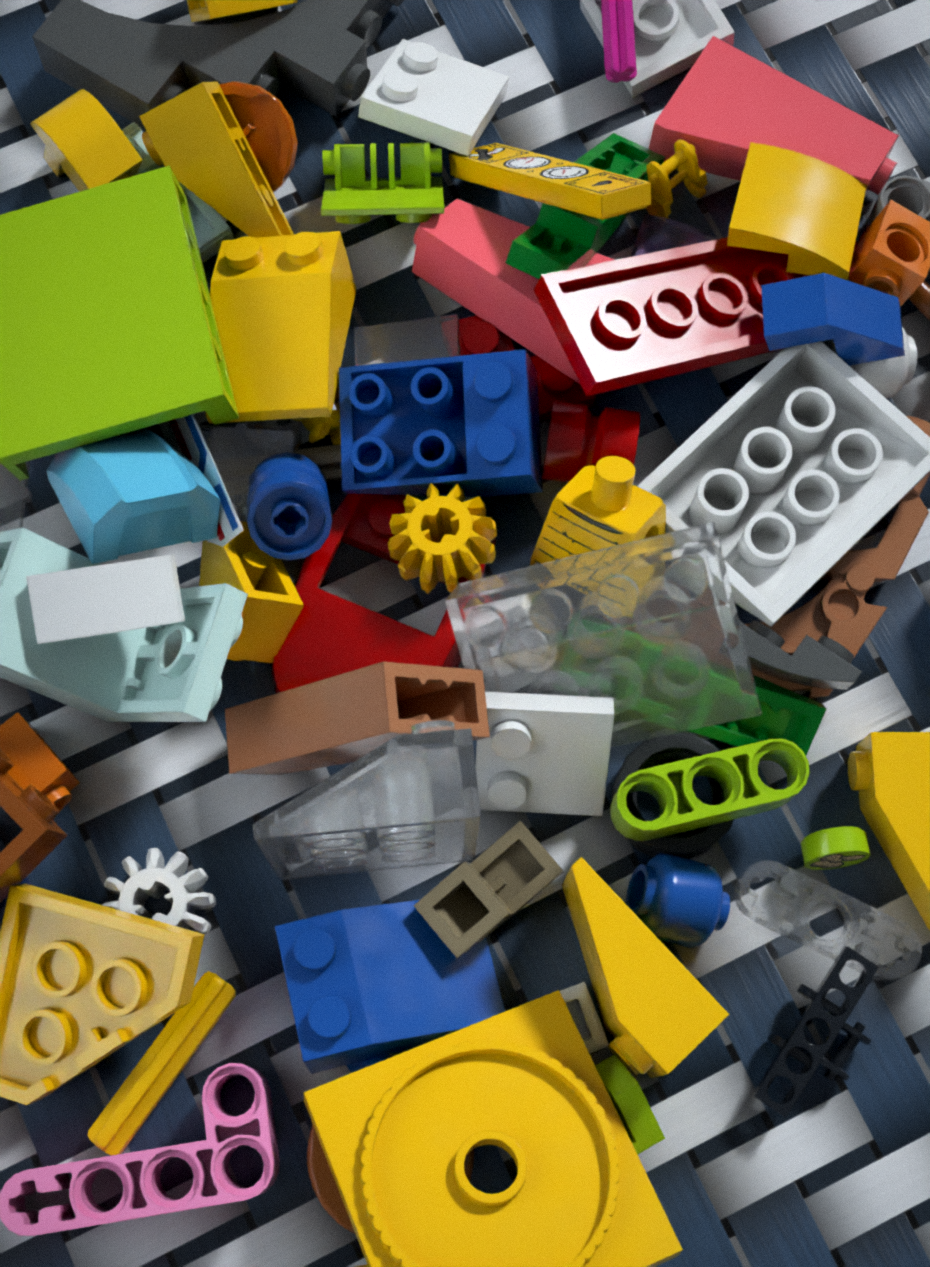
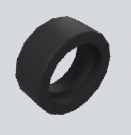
(663, 748)

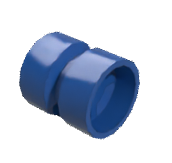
(284, 491)

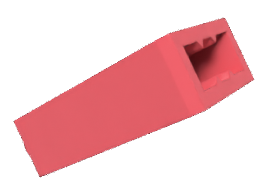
(741, 100)
(466, 259)

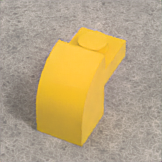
(85, 142)

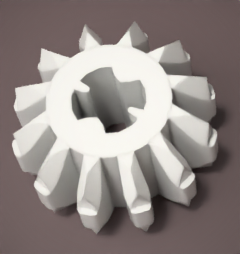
(154, 882)

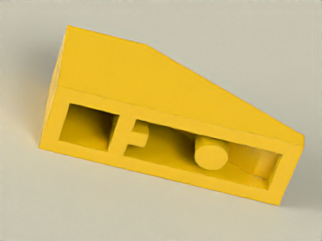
(213, 158)
(895, 800)

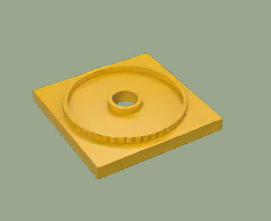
(508, 1082)

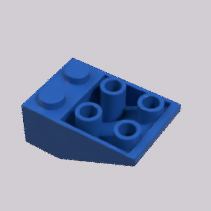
(442, 425)

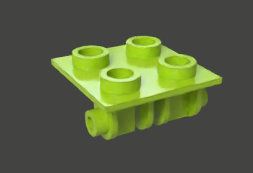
(355, 198)

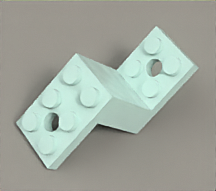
(123, 675)

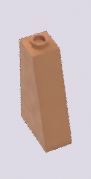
(350, 716)

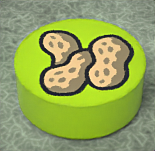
(835, 848)

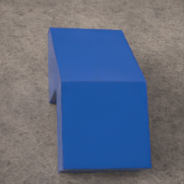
(825, 307)

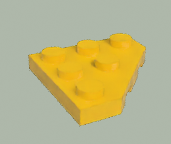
(81, 985)

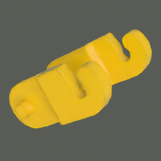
(687, 164)

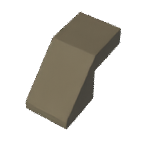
(488, 890)

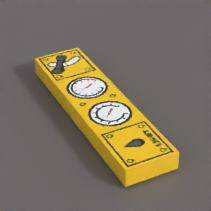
(552, 180)

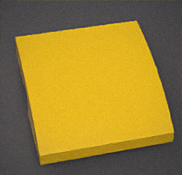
(797, 209)

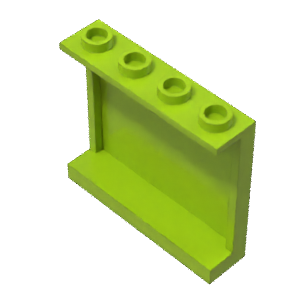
(104, 319)

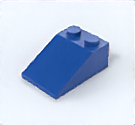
(379, 983)

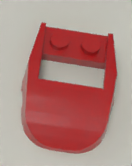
(343, 636)

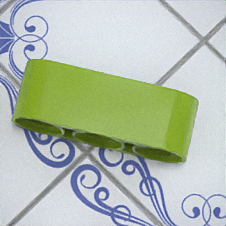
(734, 770)

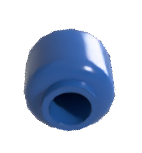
(678, 899)

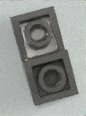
(812, 664)

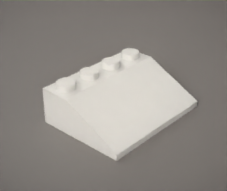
(792, 474)

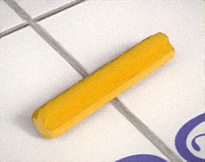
(161, 1065)

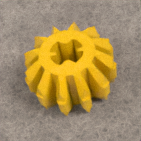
(442, 538)

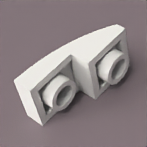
(105, 599)

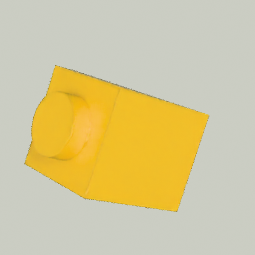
(271, 597)

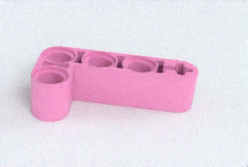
(142, 1169)

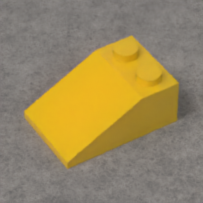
(283, 322)
(639, 985)

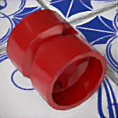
(583, 439)

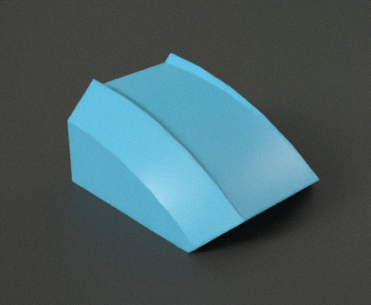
(133, 495)

